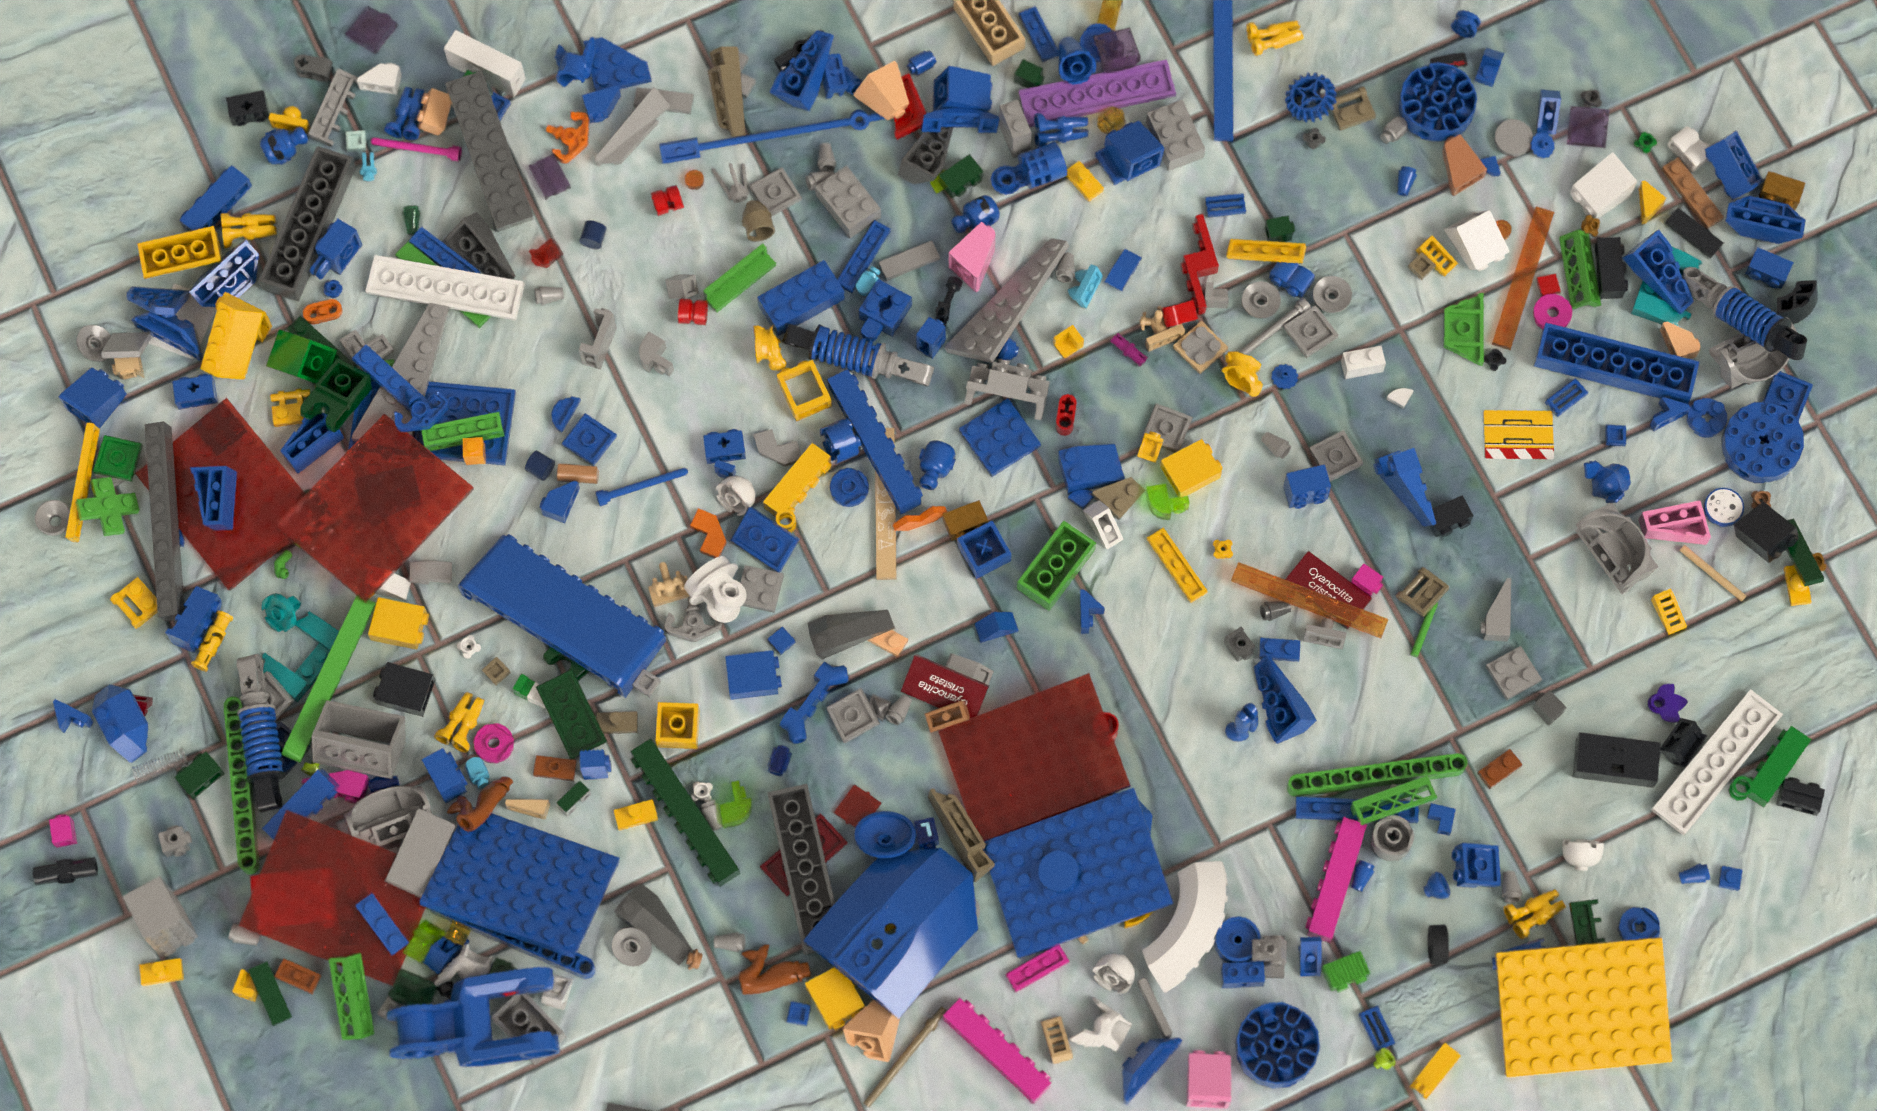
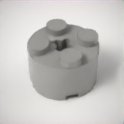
(1403, 838)

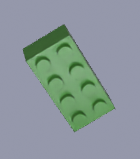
(1056, 565)

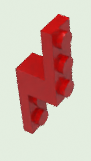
(1199, 264)

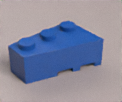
(309, 442)
(216, 494)
(195, 619)

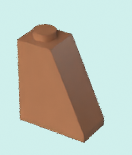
(1461, 164)

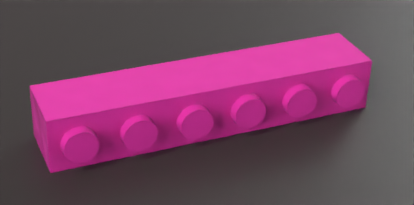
(1336, 880)
(996, 1050)

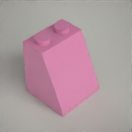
(973, 255)
(1209, 1080)

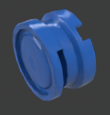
(1465, 24)

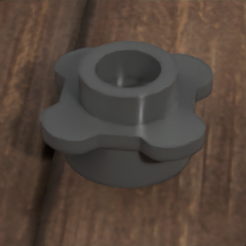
(1591, 94)
(1313, 144)

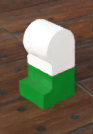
(527, 690)

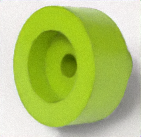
(310, 769)
(1384, 1059)

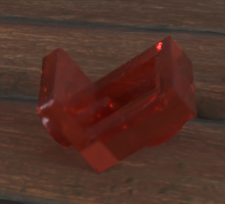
(546, 254)

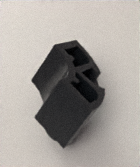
(1799, 302)

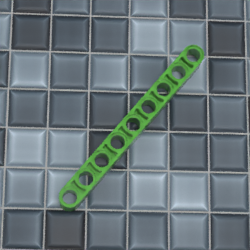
(328, 678)
(1368, 780)
(240, 795)

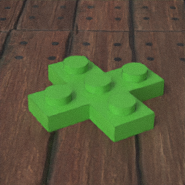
(107, 506)

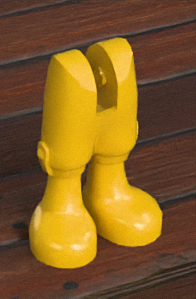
(1281, 33)
(256, 227)
(468, 719)
(1541, 911)

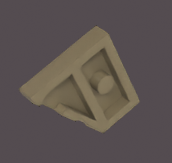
(1119, 496)

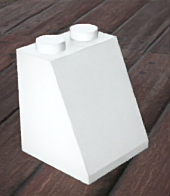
(1604, 187)
(1478, 240)

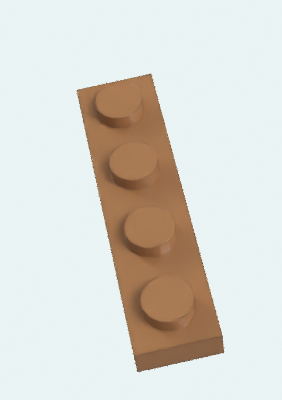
(1692, 193)

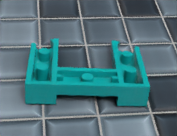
(1654, 309)
(305, 676)

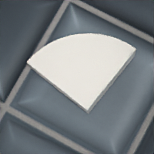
(1400, 396)

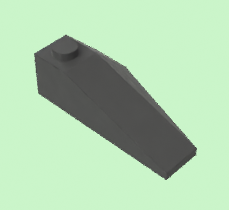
(926, 157)
(478, 246)
(842, 631)
(646, 912)

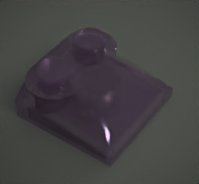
(371, 29)
(1117, 50)
(1587, 127)

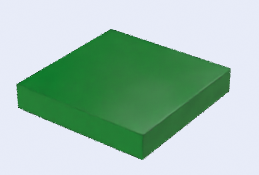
(117, 458)

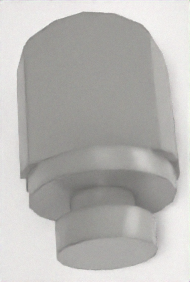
(1394, 130)

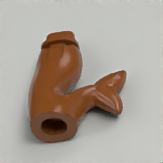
(488, 798)
(777, 976)

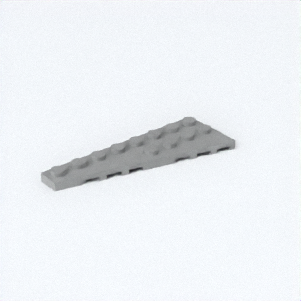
(994, 323)
(413, 364)

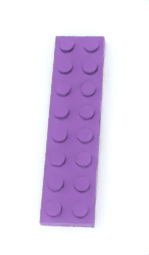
(1116, 89)

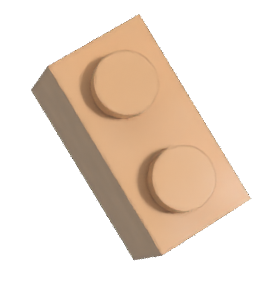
(434, 111)

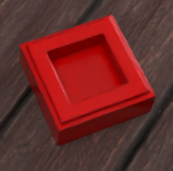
(1548, 285)

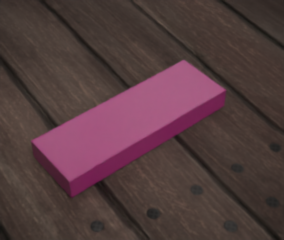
(1037, 968)

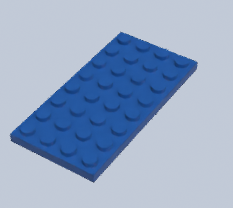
(464, 402)

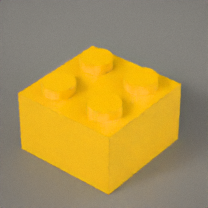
(677, 725)

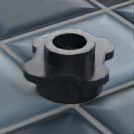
(1500, 360)

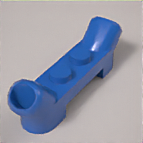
(794, 720)

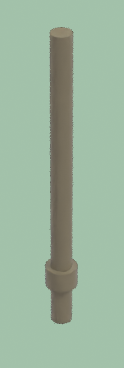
(930, 1025)

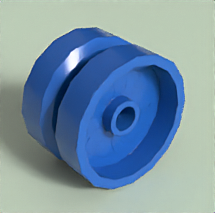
(1224, 939)

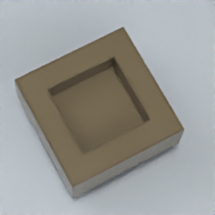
(1421, 266)
(496, 671)

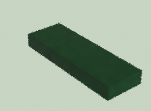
(270, 993)

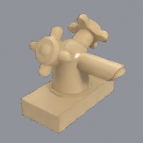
(1163, 334)
(668, 590)

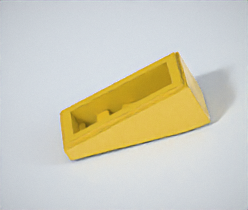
(1436, 246)
(1675, 609)

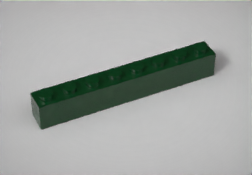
(685, 813)

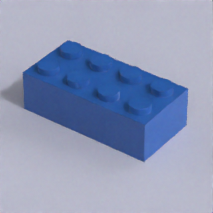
(801, 297)

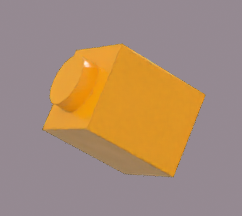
(474, 451)

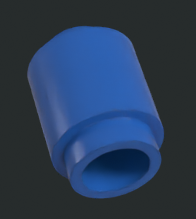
(921, 62)

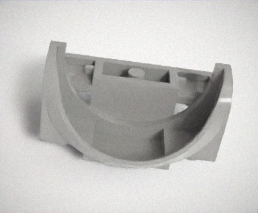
(1746, 361)
(1009, 382)
(1618, 547)
(385, 814)

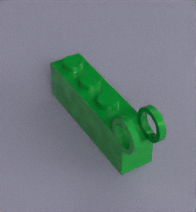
(1774, 770)

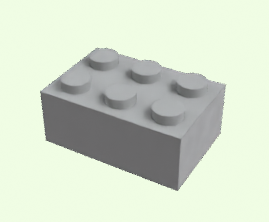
(1177, 134)
(848, 202)
(524, 1016)

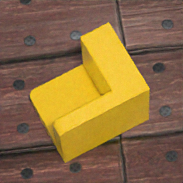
(1068, 341)
(245, 986)

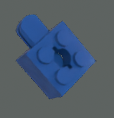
(336, 249)
(883, 310)

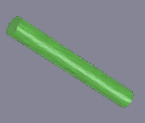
(1423, 631)

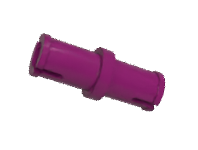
(1129, 349)

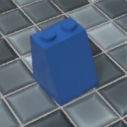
(962, 89)
(1134, 150)
(93, 397)

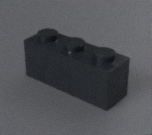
(1610, 267)

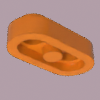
(322, 310)

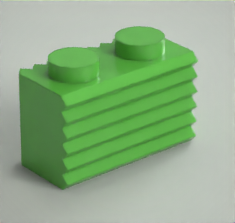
(1346, 971)

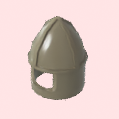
(757, 218)

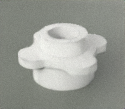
(469, 640)
(706, 787)

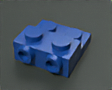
(1476, 865)

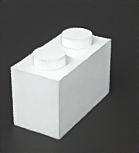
(1363, 362)

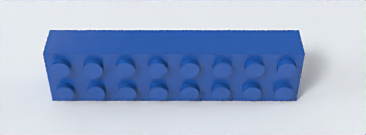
(1616, 363)

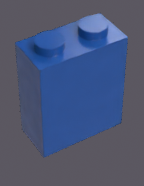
(753, 675)

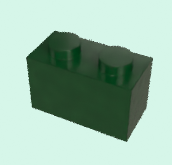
(961, 176)
(199, 775)

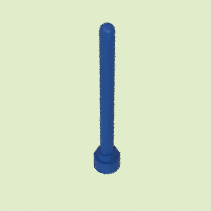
(605, 496)

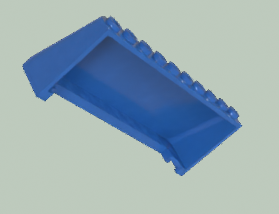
(563, 612)

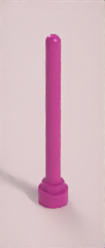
(453, 152)

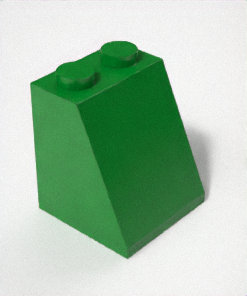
(300, 356)

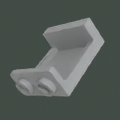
(595, 355)

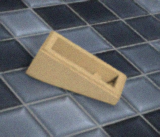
(529, 807)
(1061, 1052)

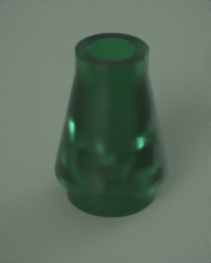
(411, 217)

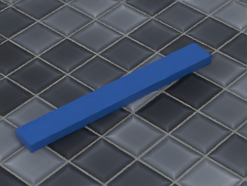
(1223, 69)

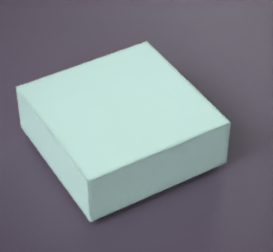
(356, 141)

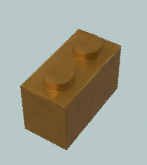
(1782, 189)
(964, 519)

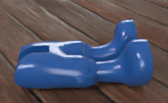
(407, 107)
(1063, 124)
(1245, 721)

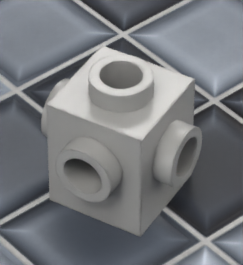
(175, 841)

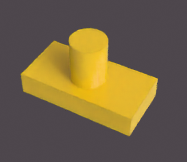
(1084, 181)
(635, 814)
(161, 972)

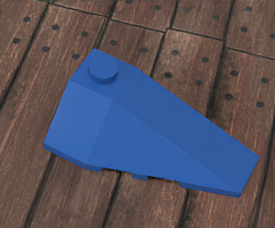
(803, 77)
(1656, 266)
(1285, 707)

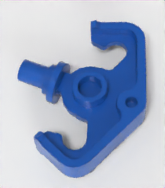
(422, 415)

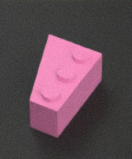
(1676, 523)

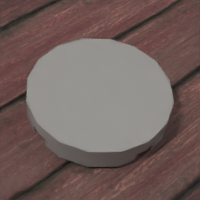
(1513, 137)

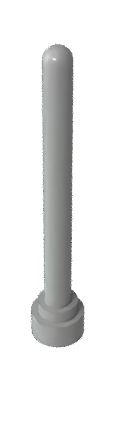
(1300, 307)

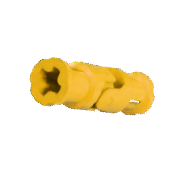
(211, 643)

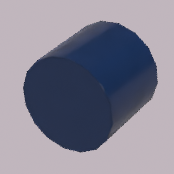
(593, 234)
(539, 465)

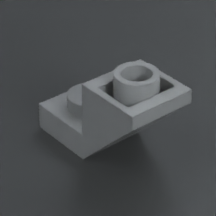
(969, 668)

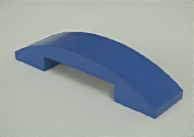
(960, 117)

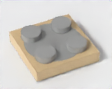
(1200, 347)

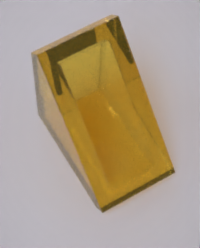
(1110, 13)

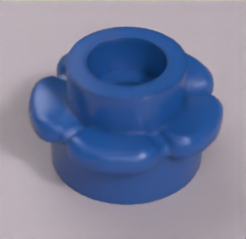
(333, 293)

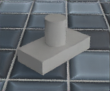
(1325, 634)

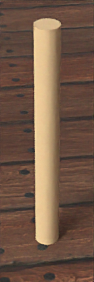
(1713, 573)

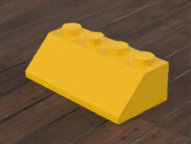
(179, 252)
(232, 339)

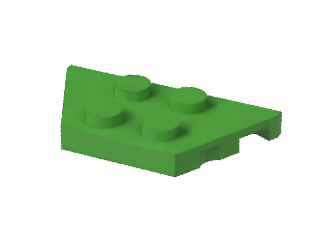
(1466, 329)

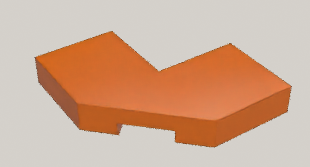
(911, 522)
(715, 539)

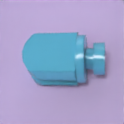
(368, 172)
(867, 281)
(477, 772)

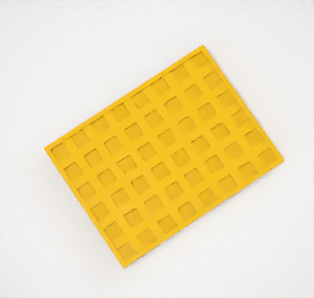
(1583, 1007)

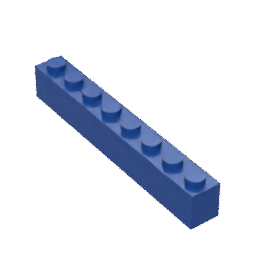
(874, 441)

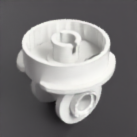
(716, 587)

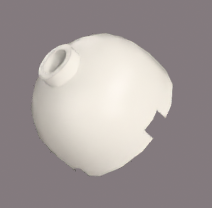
(736, 494)
(1582, 853)
(1114, 972)

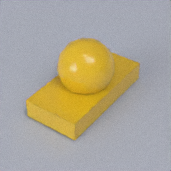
(289, 120)
(1797, 592)

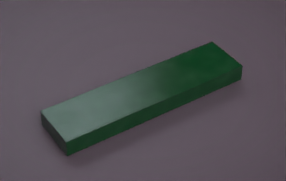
(1804, 561)

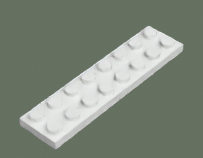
(445, 287)
(1717, 762)

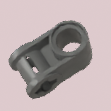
(314, 68)

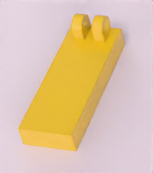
(1435, 1070)

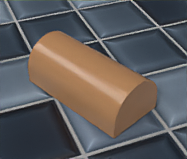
(577, 473)
(947, 716)

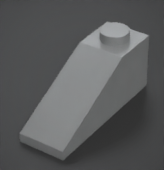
(1497, 621)

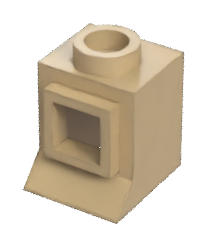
(128, 367)

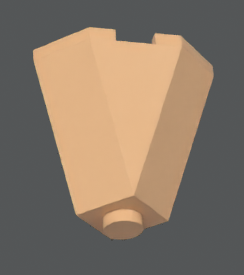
(884, 92)
(873, 1031)

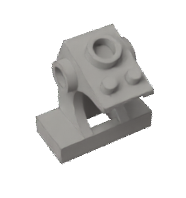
(1273, 953)

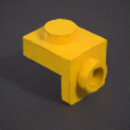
(1150, 447)

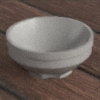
(49, 510)

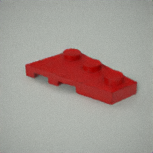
(913, 116)

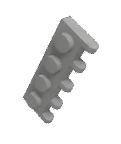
(332, 107)

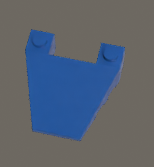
(1401, 474)

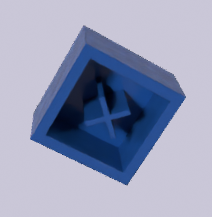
(1307, 486)
(984, 549)
(442, 770)

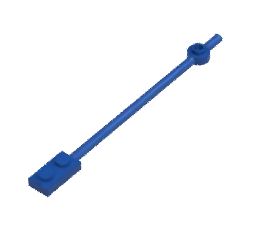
(690, 148)

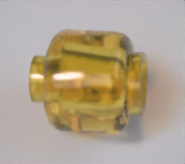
(1111, 119)

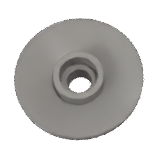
(1332, 286)
(1261, 291)
(92, 335)
(626, 952)

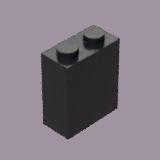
(1766, 532)
(404, 689)

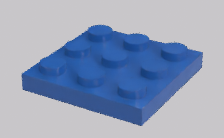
(999, 437)

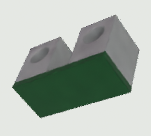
(576, 793)

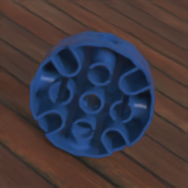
(1437, 101)
(1762, 423)
(1286, 1026)

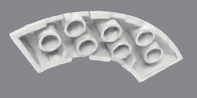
(1192, 926)

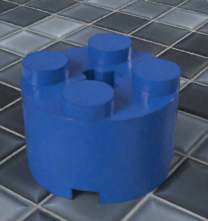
(840, 440)

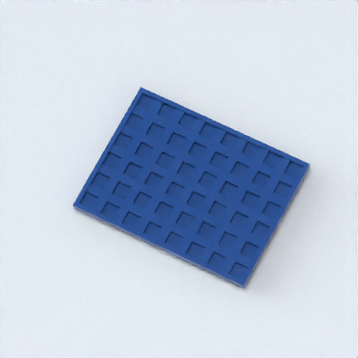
(1115, 879)
(521, 883)

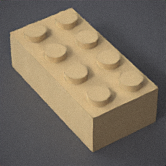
(991, 28)

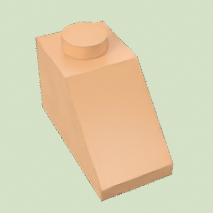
(1680, 341)

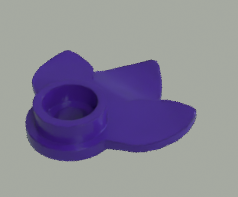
(1670, 703)

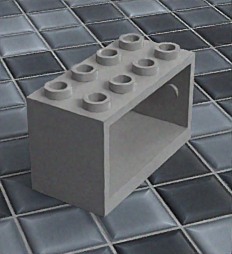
(356, 753)
(160, 917)

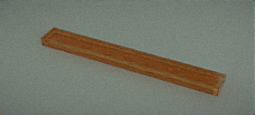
(1522, 278)
(1309, 600)

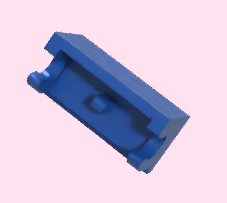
(834, 76)

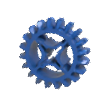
(1309, 90)

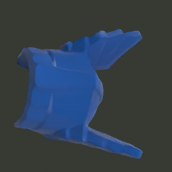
(574, 66)
(1608, 481)

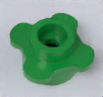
(1651, 141)

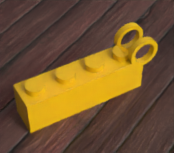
(796, 483)

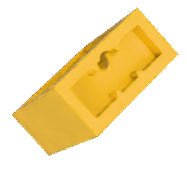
(812, 406)

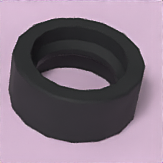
(1438, 944)

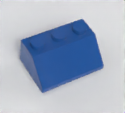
(1733, 165)

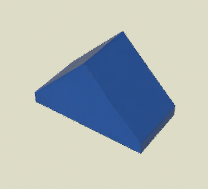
(996, 625)

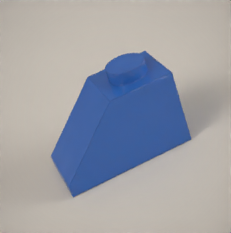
(601, 103)
(1548, 111)
(560, 501)
(442, 954)

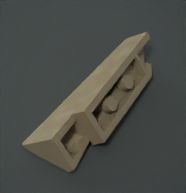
(727, 89)
(961, 833)

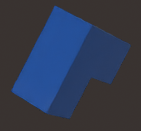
(1444, 815)

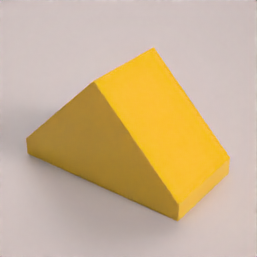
(1650, 201)

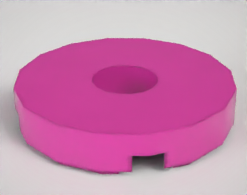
(1554, 302)
(496, 754)

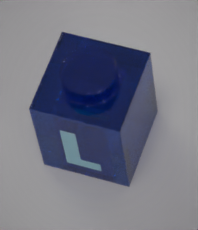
(926, 833)

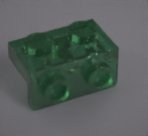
(412, 989)

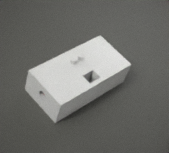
(498, 69)

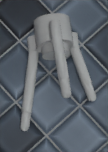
(738, 192)

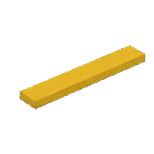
(82, 480)

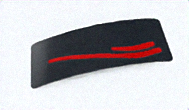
(1455, 59)

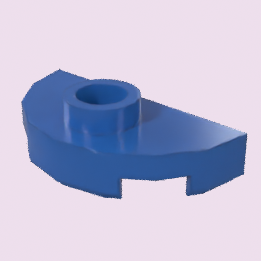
(563, 412)

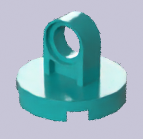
(280, 611)

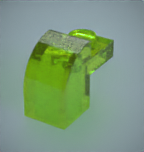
(1162, 505)
(738, 811)
(423, 939)

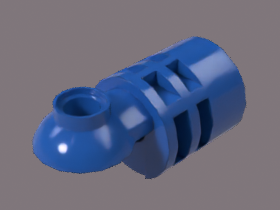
(1034, 169)

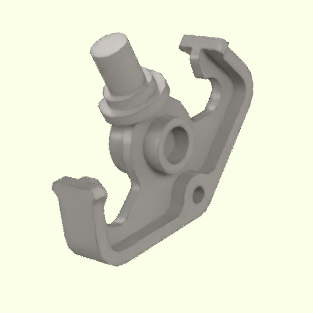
(693, 626)

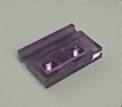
(549, 176)

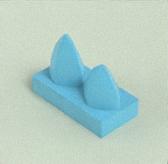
(1089, 280)

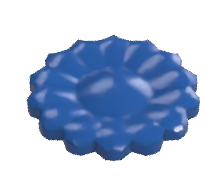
(1542, 145)
(1284, 376)

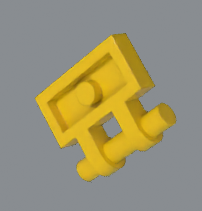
(288, 414)

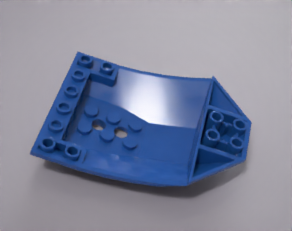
(934, 914)

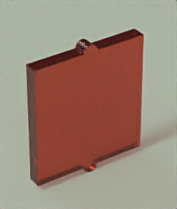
(856, 806)

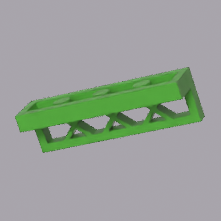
(1586, 268)
(739, 278)
(452, 433)
(1392, 795)
(355, 997)

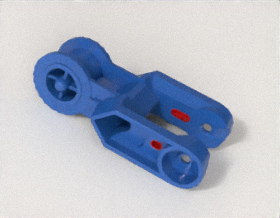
(464, 1022)

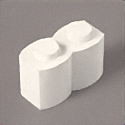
(1689, 148)

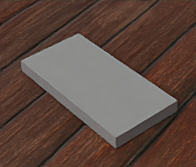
(420, 852)

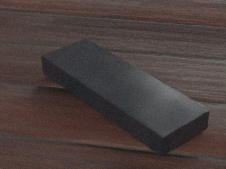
(1694, 233)

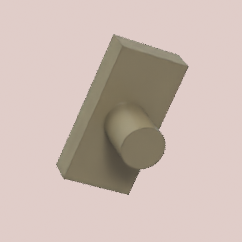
(618, 722)

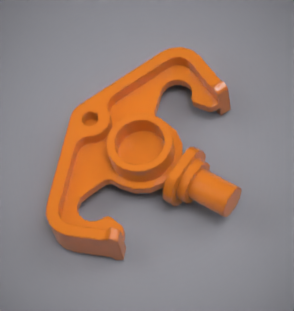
(576, 139)

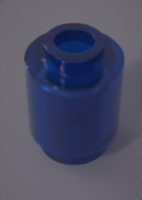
(779, 760)
(379, 783)

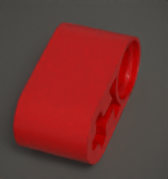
(1179, 313)
(1063, 416)

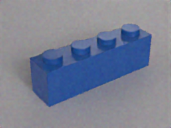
(217, 199)
(306, 800)

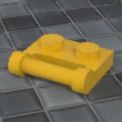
(141, 597)

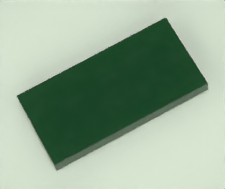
(571, 714)

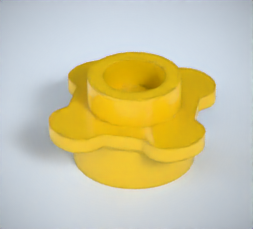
(1227, 553)

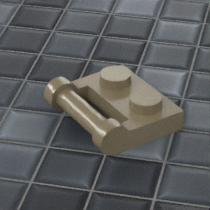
(1355, 113)
(1427, 596)

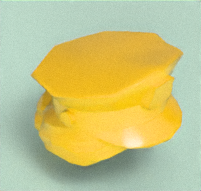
(768, 348)
(1242, 371)

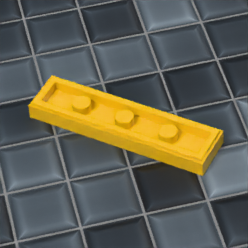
(1266, 251)
(1177, 565)

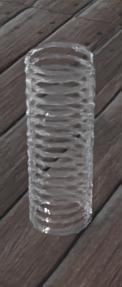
(185, 761)

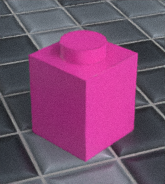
(1368, 580)
(63, 831)

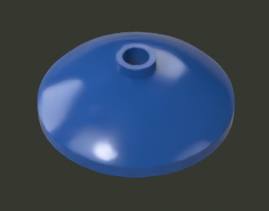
(885, 834)

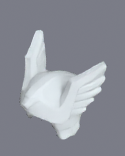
(466, 965)
(1108, 1029)

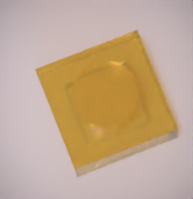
(457, 933)

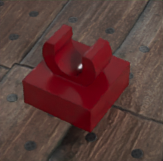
(144, 703)

